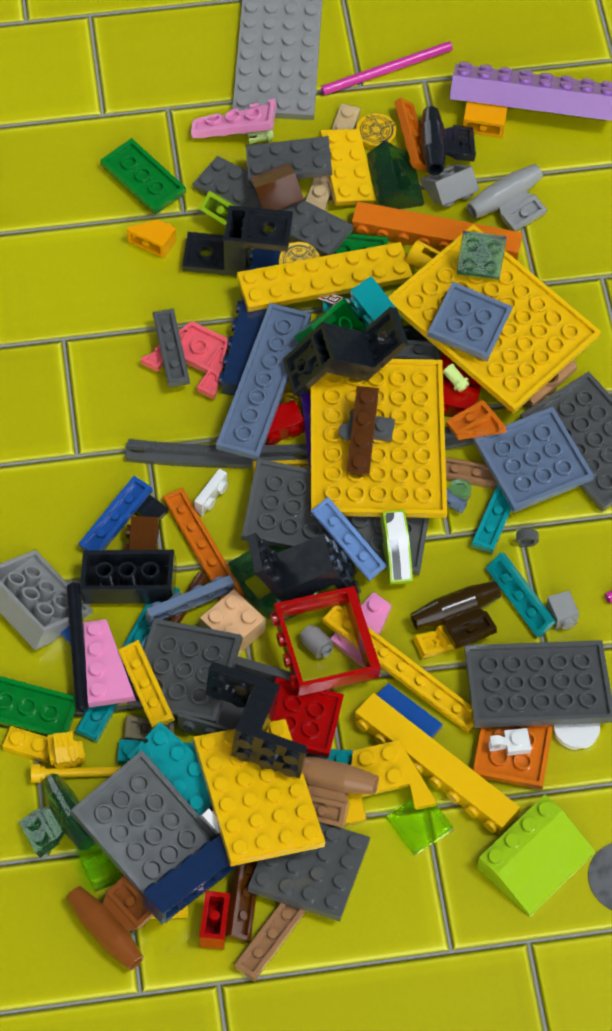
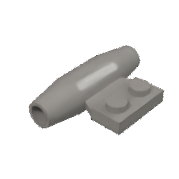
(511, 198)

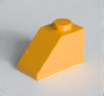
(153, 236)

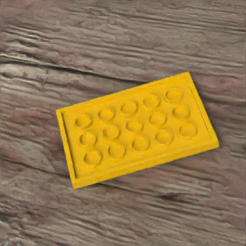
(256, 807)

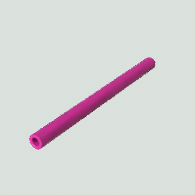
(386, 68)

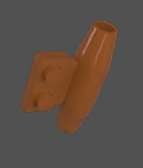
(113, 919)

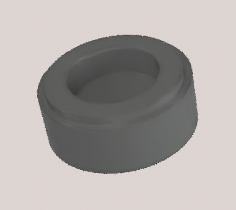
(527, 537)

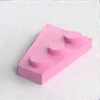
(376, 613)

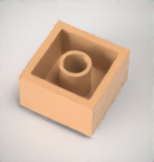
(235, 616)

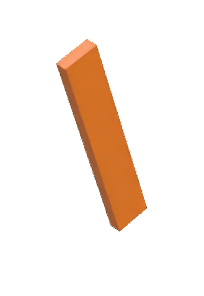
(198, 537)

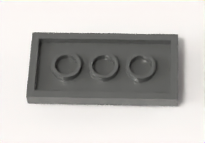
(306, 156)

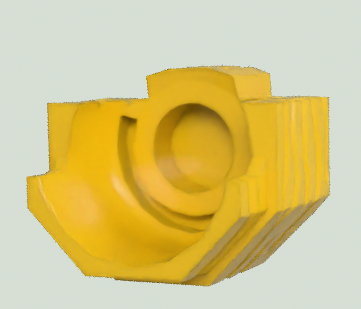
(65, 751)

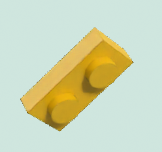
(27, 744)

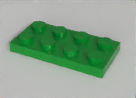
(143, 176)
(35, 708)

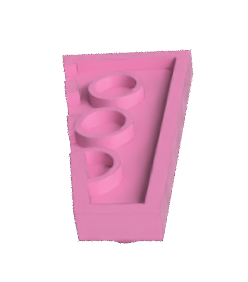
(235, 122)

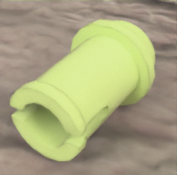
(261, 136)
(456, 378)

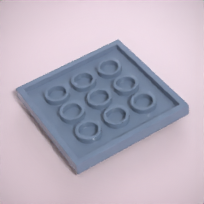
(534, 459)

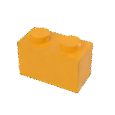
(485, 118)

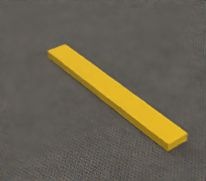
(406, 671)

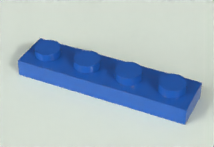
(116, 515)

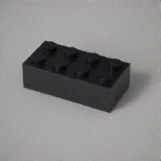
(127, 576)

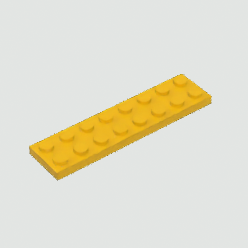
(322, 276)

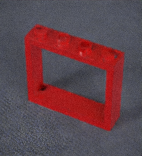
(320, 601)

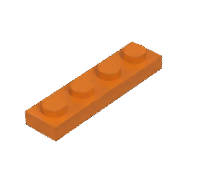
(411, 131)

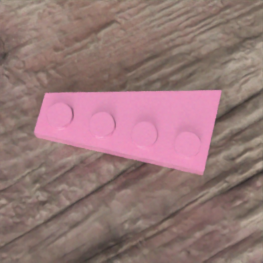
(104, 669)

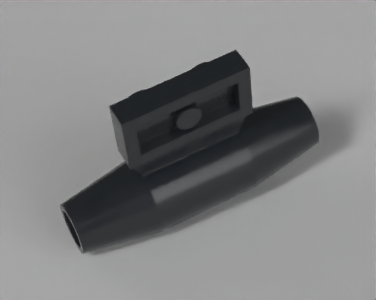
(439, 142)

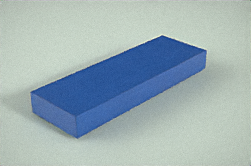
(410, 710)

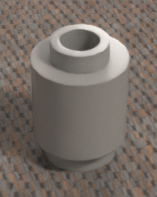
(316, 641)

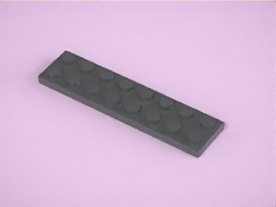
(309, 222)

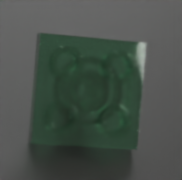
(481, 255)

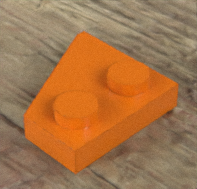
(476, 422)

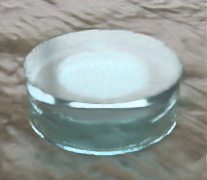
(461, 489)

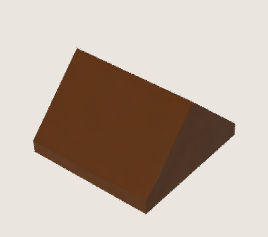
(277, 188)

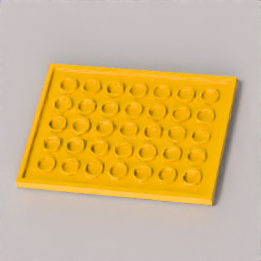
(535, 342)
(403, 472)

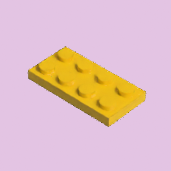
(350, 168)

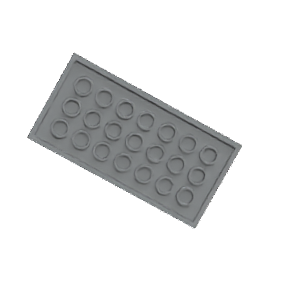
(279, 56)

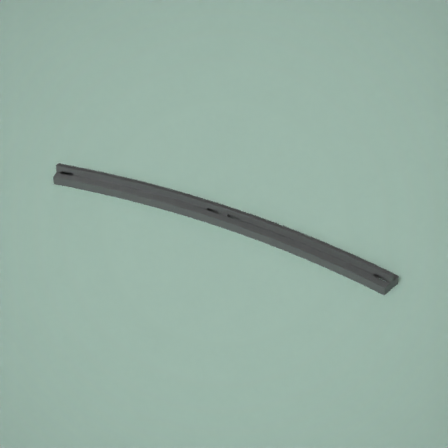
(208, 456)

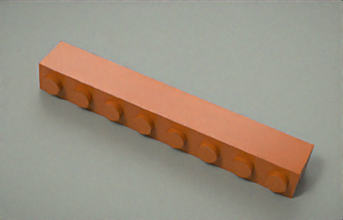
(412, 226)

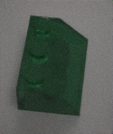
(394, 177)

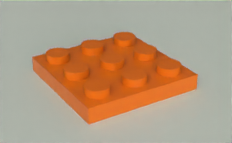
(518, 770)

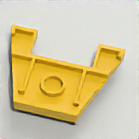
(394, 772)

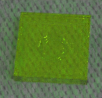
(419, 827)

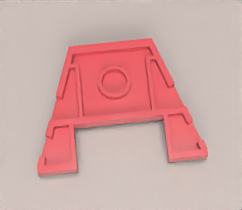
(202, 350)

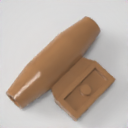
(330, 783)

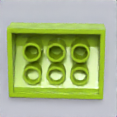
(535, 855)

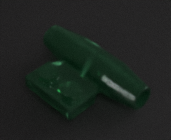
(48, 825)

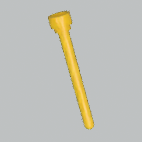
(39, 772)

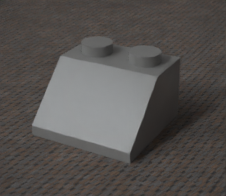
(453, 183)

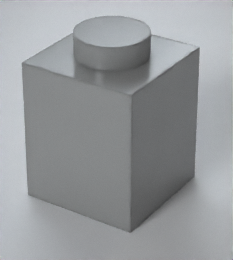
(563, 610)

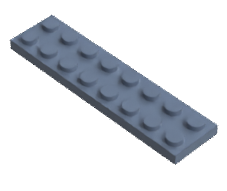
(262, 383)

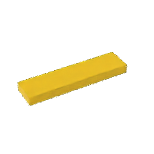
(146, 684)

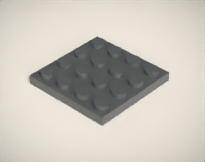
(181, 664)
(314, 878)

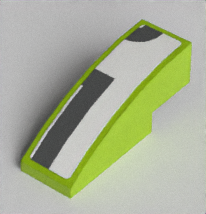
(396, 546)

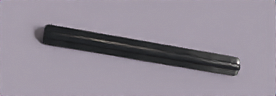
(77, 646)

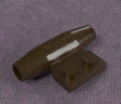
(461, 613)

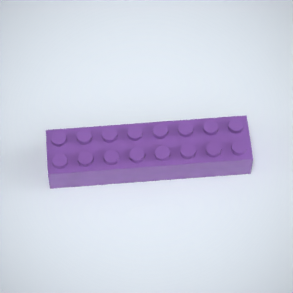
(532, 91)

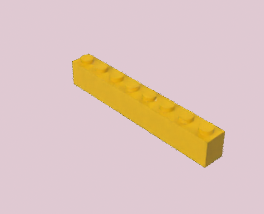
(438, 765)

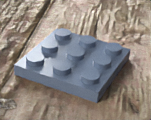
(469, 321)

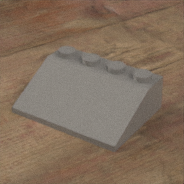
(35, 599)

